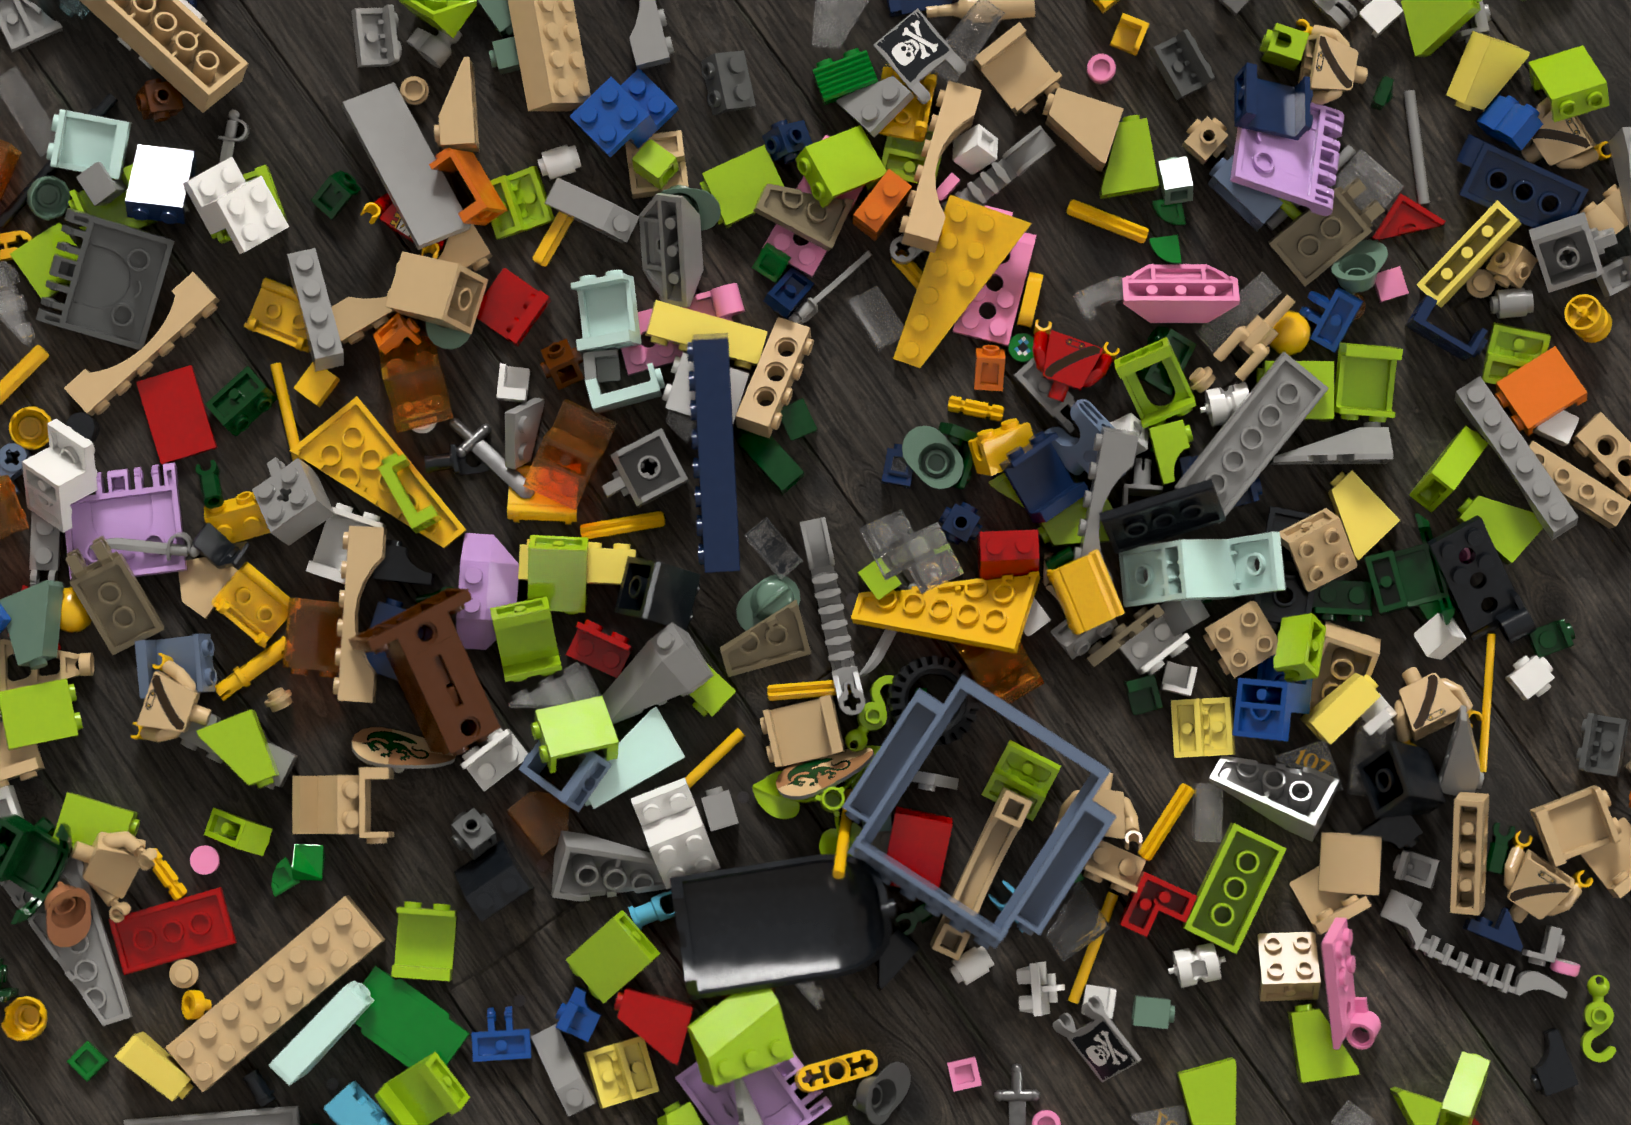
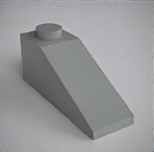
(592, 210)
(1461, 762)
(563, 1070)

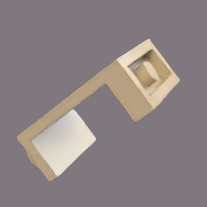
(1017, 70)
(802, 731)
(367, 774)
(325, 804)

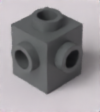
(473, 833)

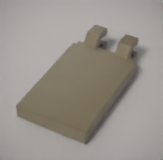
(1318, 241)
(113, 597)

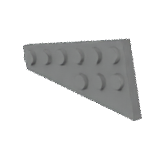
(90, 961)

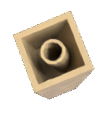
(1083, 124)
(436, 292)

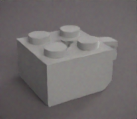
(1584, 249)
(630, 464)
(292, 500)

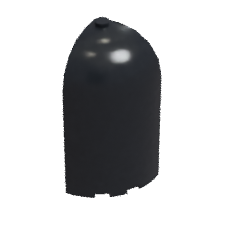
(779, 924)

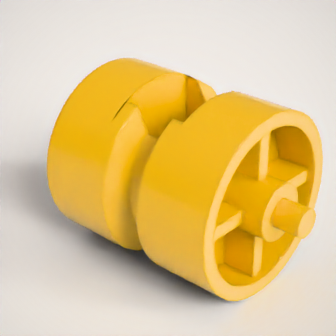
(1588, 318)

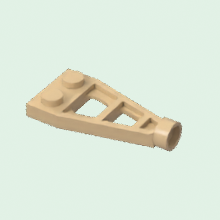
(67, 668)

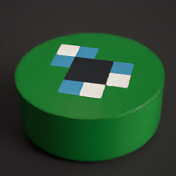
(1021, 347)

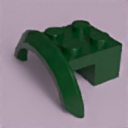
(1409, 577)
(32, 860)

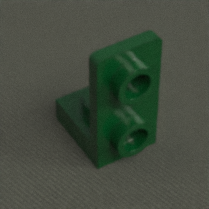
(959, 437)

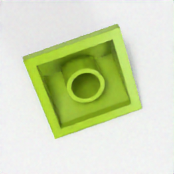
(442, 14)
(1416, 1107)

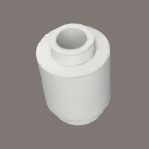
(559, 161)
(971, 965)

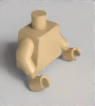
(1126, 817)
(112, 867)

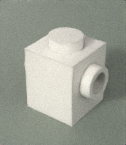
(1531, 676)

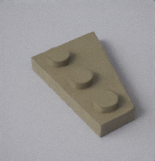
(803, 214)
(1122, 634)
(768, 642)

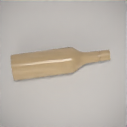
(1012, 8)

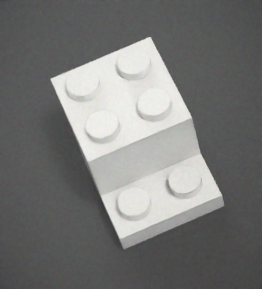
(235, 205)
(60, 475)
(675, 831)

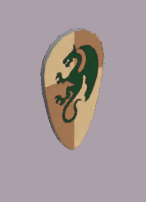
(396, 750)
(816, 775)

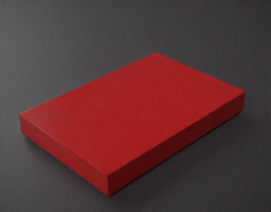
(176, 415)

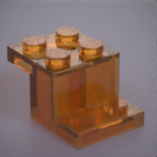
(416, 385)
(570, 454)
(1001, 672)

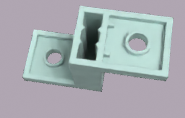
(1202, 569)

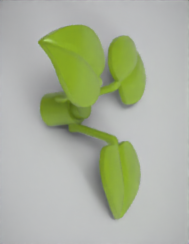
(831, 801)

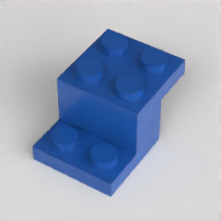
(624, 112)
(1267, 703)

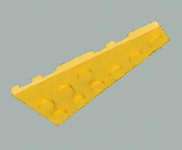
(966, 257)
(350, 452)
(962, 611)

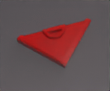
(1406, 218)

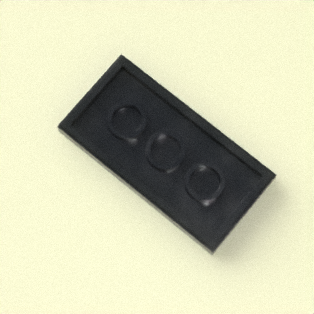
(1162, 516)

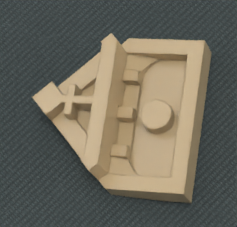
(202, 584)

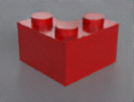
(1152, 897)

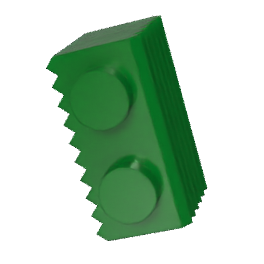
(843, 75)

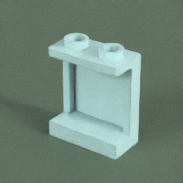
(86, 140)
(607, 312)
(625, 396)

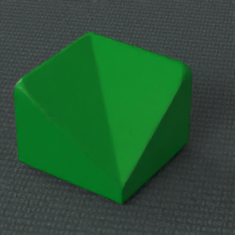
(308, 862)

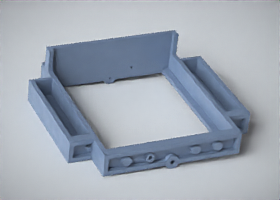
(1053, 868)

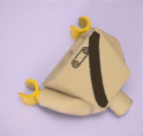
(1329, 63)
(1563, 142)
(170, 704)
(1428, 705)
(1537, 885)

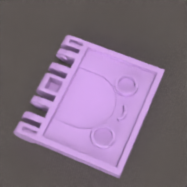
(1291, 167)
(131, 514)
(769, 1090)

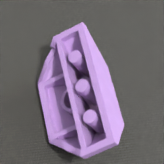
(492, 581)

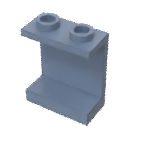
(189, 652)

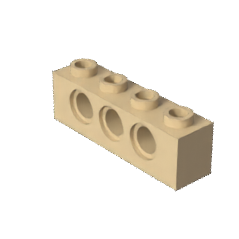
(784, 337)
(1586, 444)
(1581, 489)
(1469, 853)

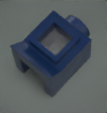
(896, 468)

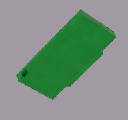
(408, 1022)

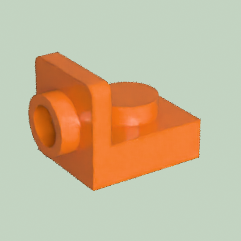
(394, 331)
(989, 368)

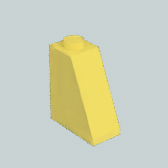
(1484, 70)
(1361, 512)
(1341, 707)
(155, 1066)

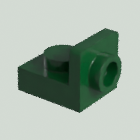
(335, 193)
(1552, 638)

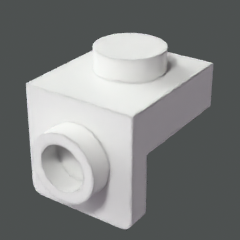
(1378, 716)

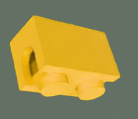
(992, 445)

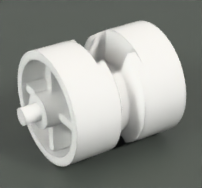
(1222, 403)
(1191, 967)

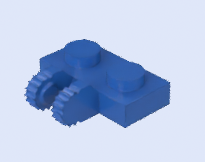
(1336, 318)
(501, 1044)

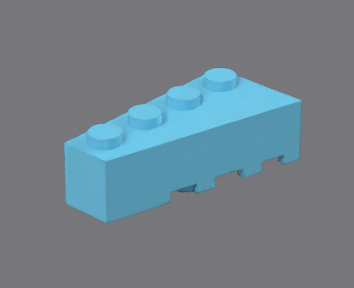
(356, 1107)

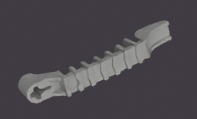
(1013, 164)
(821, 563)
(1404, 911)

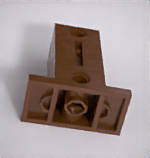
(434, 671)

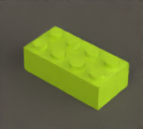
(1234, 887)

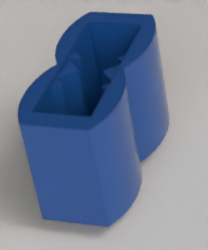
(1510, 121)

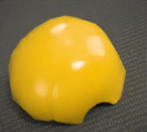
(1293, 333)
(29, 427)
(73, 614)
(24, 1019)

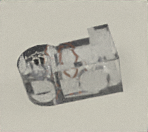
(1098, 295)

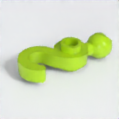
(871, 717)
(1598, 1017)

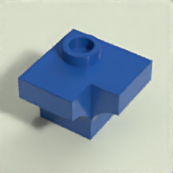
(577, 1016)

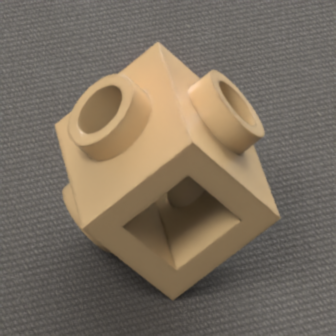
(1198, 146)
(1511, 265)

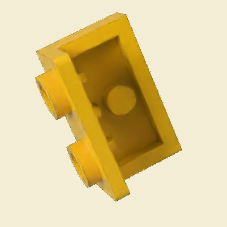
(238, 518)

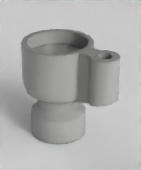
(433, 48)

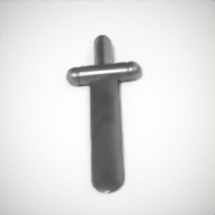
(476, 443)
(1017, 1096)

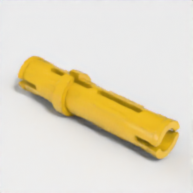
(249, 671)

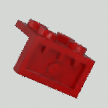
(512, 307)
(599, 649)

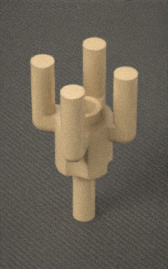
(1254, 338)

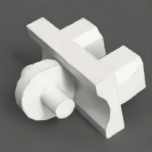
(1043, 989)

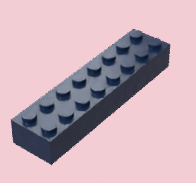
(716, 452)

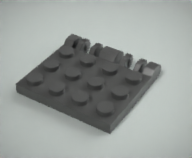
(111, 281)

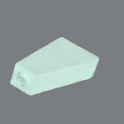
(641, 755)
(322, 1032)

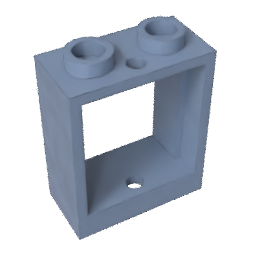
(1249, 203)
(576, 790)

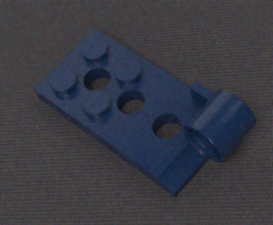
(1488, 159)

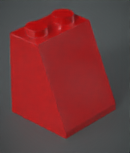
(1007, 553)
(656, 1020)

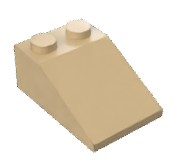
(459, 113)
(1342, 656)

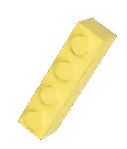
(1469, 253)
(679, 325)
(603, 564)

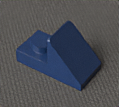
(788, 293)
(1503, 932)

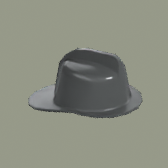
(883, 1093)

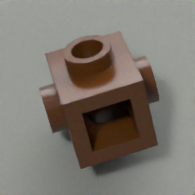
(158, 100)
(562, 363)

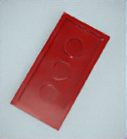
(173, 931)

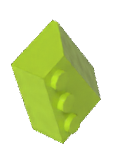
(740, 1037)

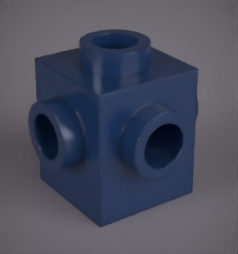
(781, 141)
(955, 534)

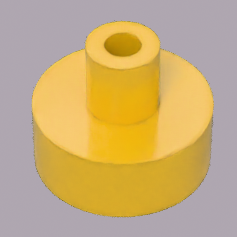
(194, 1004)

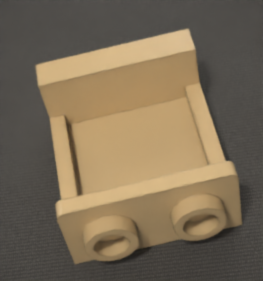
(1575, 824)

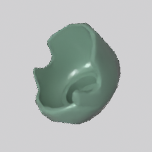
(48, 197)

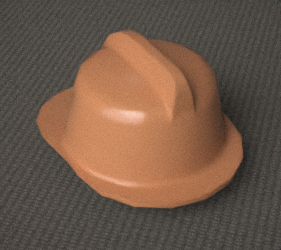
(67, 915)

